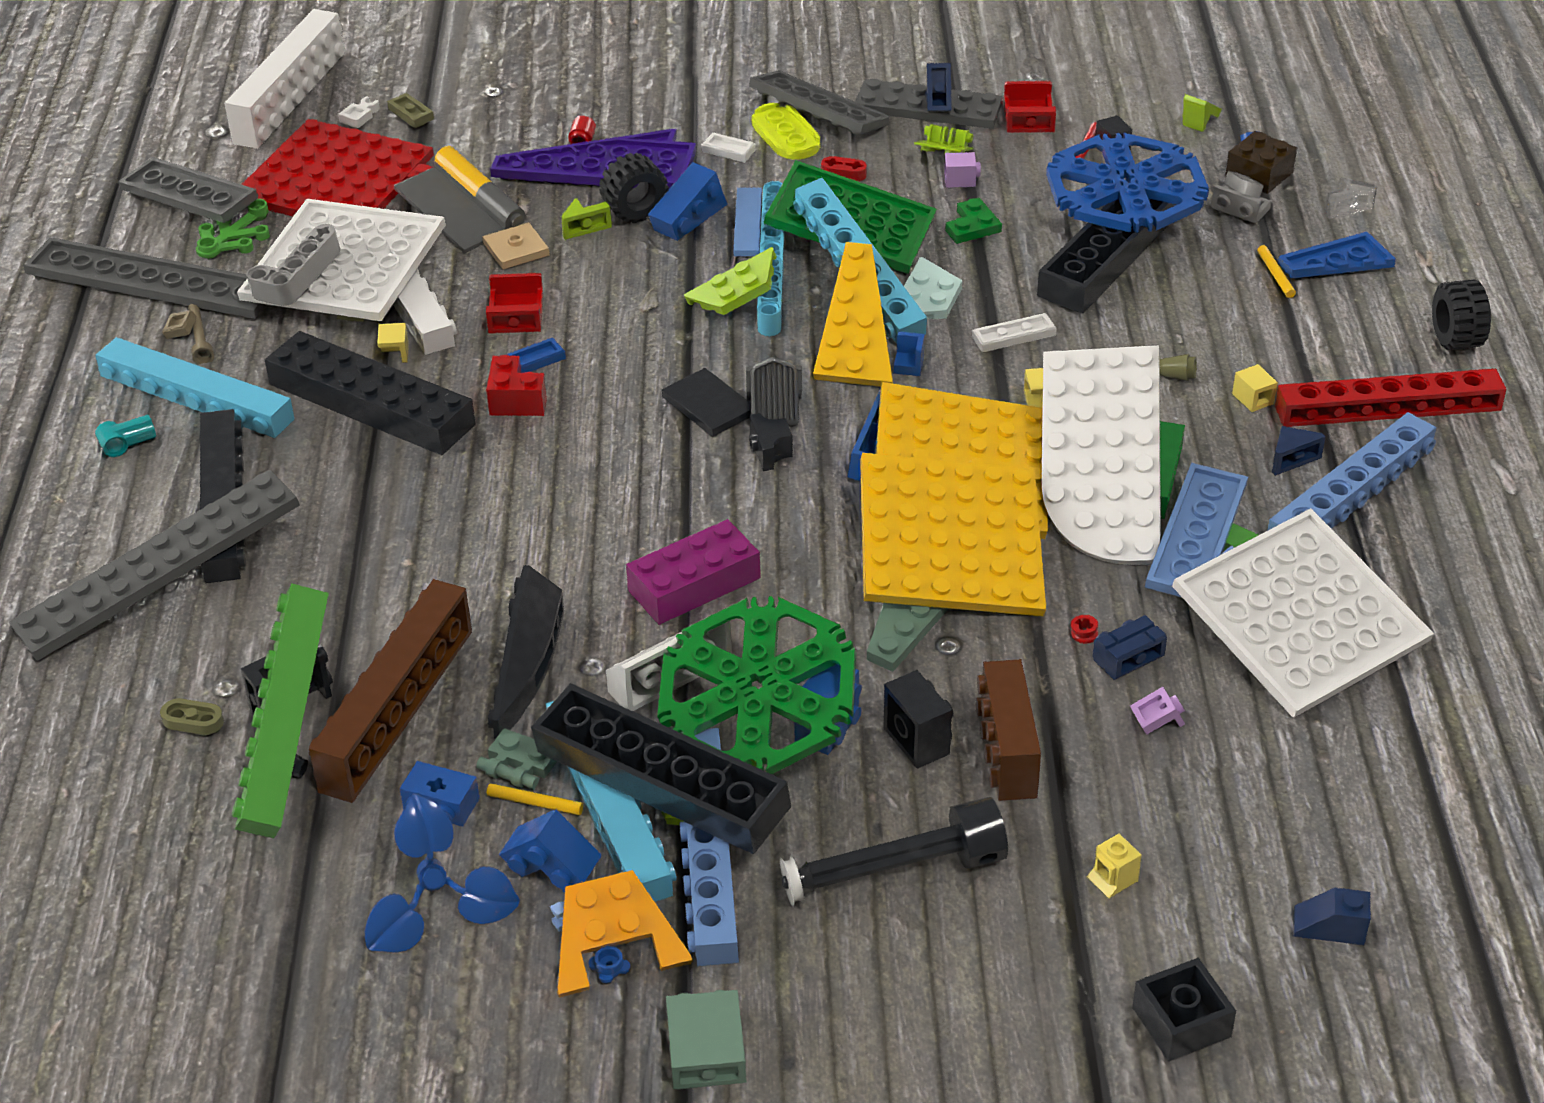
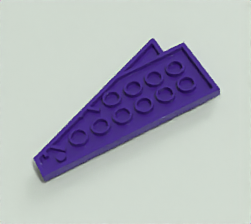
(587, 160)

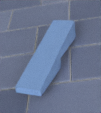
(748, 222)

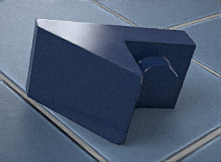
(938, 87)

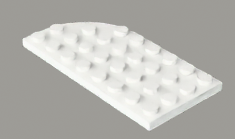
(1103, 451)

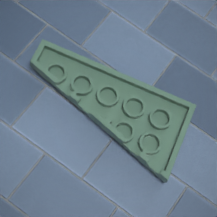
(899, 631)

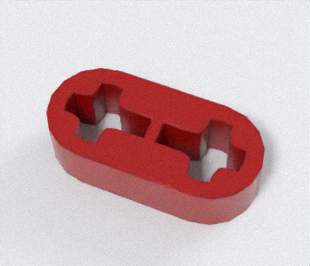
(846, 167)

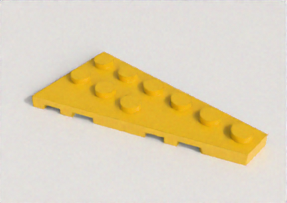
(854, 332)

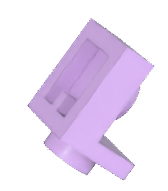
(1157, 710)

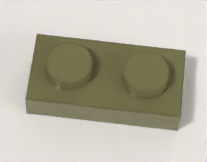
(410, 110)

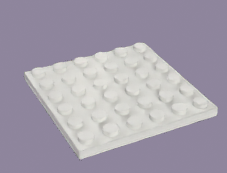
(374, 260)
(1302, 612)

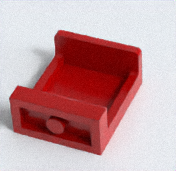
(1029, 107)
(515, 303)

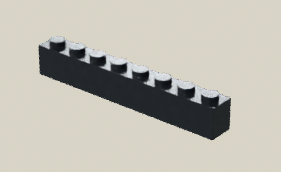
(218, 477)

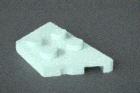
(933, 289)

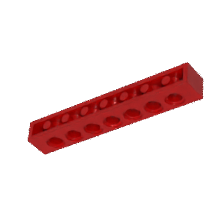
(1390, 397)

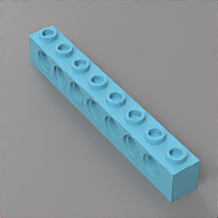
(834, 228)

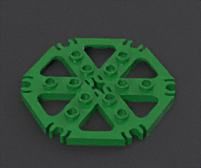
(776, 673)

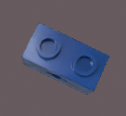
(450, 790)

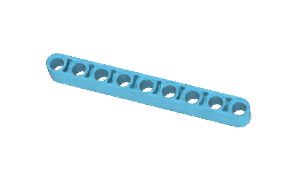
(770, 303)

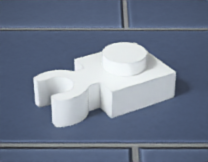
(357, 115)

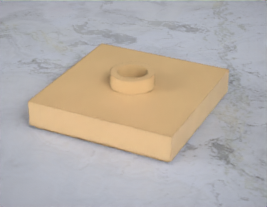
(516, 246)

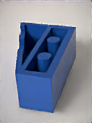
(688, 202)

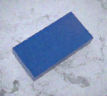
(539, 355)

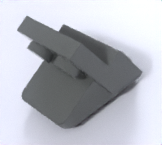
(775, 389)

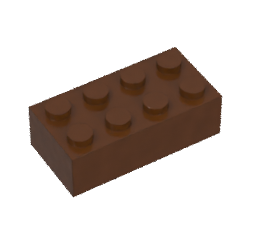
(1009, 730)

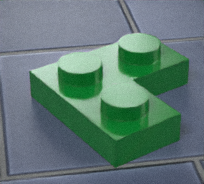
(975, 223)

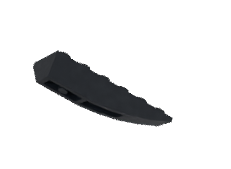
(529, 646)

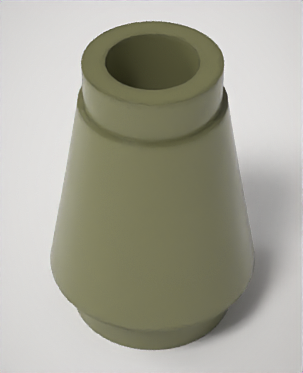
(1179, 367)

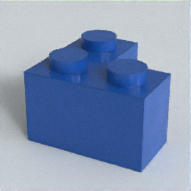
(553, 847)

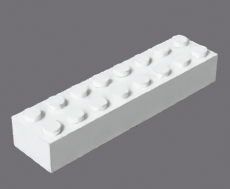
(284, 78)

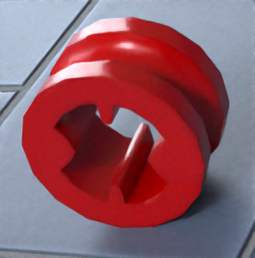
(1084, 621)

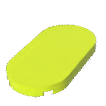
(786, 131)

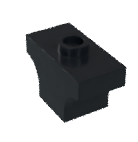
(770, 440)

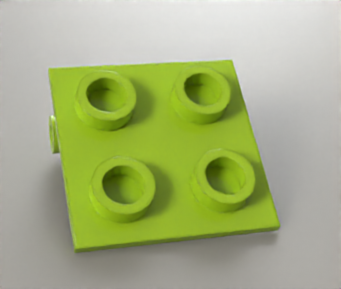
(938, 137)

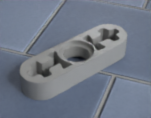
(1243, 184)

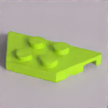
(737, 285)

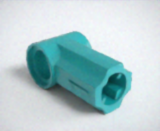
(118, 437)

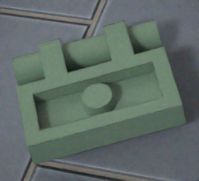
(519, 752)

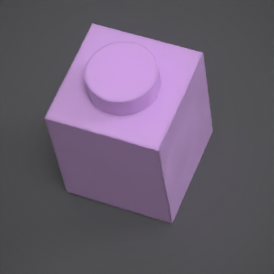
(961, 169)

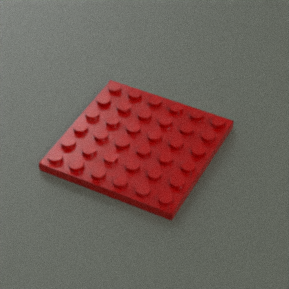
(335, 166)

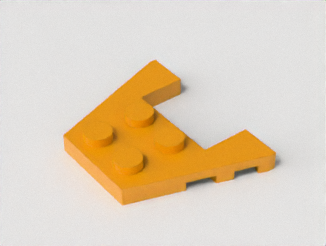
(611, 914)

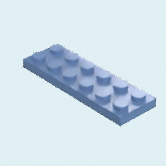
(1197, 525)

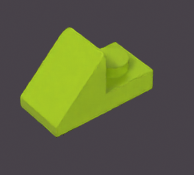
(1197, 112)
(586, 220)

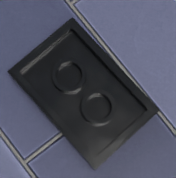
(708, 402)

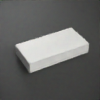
(728, 147)

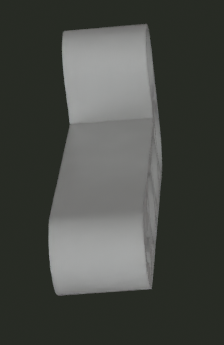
(298, 271)

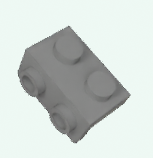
(1238, 204)

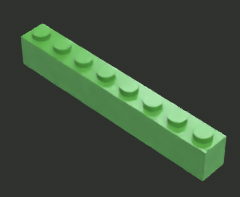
(281, 711)

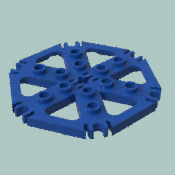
(1142, 182)

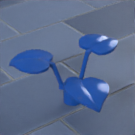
(423, 830)

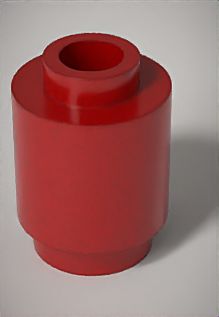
(582, 130)

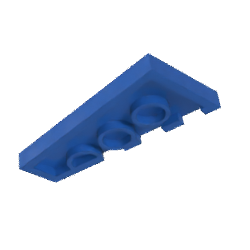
(1343, 255)

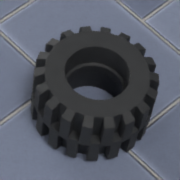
(626, 174)
(1461, 314)

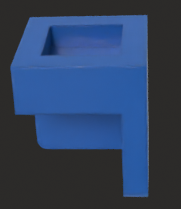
(909, 354)

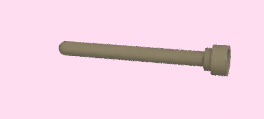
(201, 351)

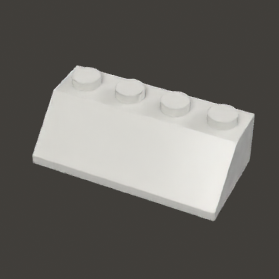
(639, 677)

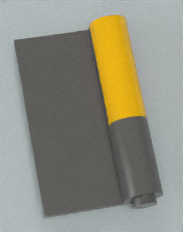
(464, 199)

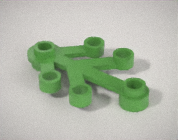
(210, 246)

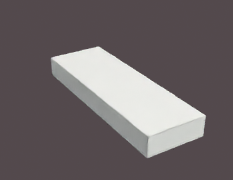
(1013, 332)

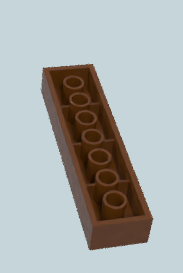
(390, 691)

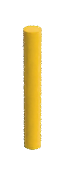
(1276, 271)
(535, 799)

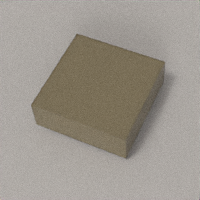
(179, 324)

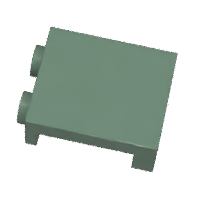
(706, 1039)

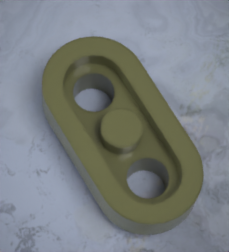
(192, 716)

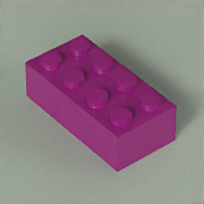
(693, 571)

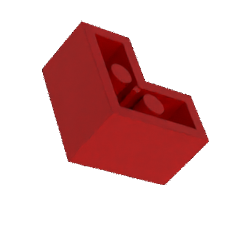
(512, 391)

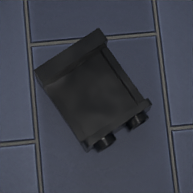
(255, 672)

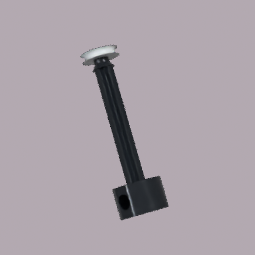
(973, 833)

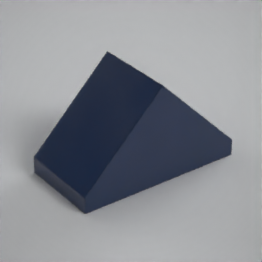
(1296, 448)

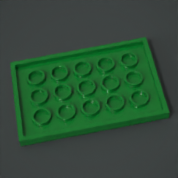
(888, 220)

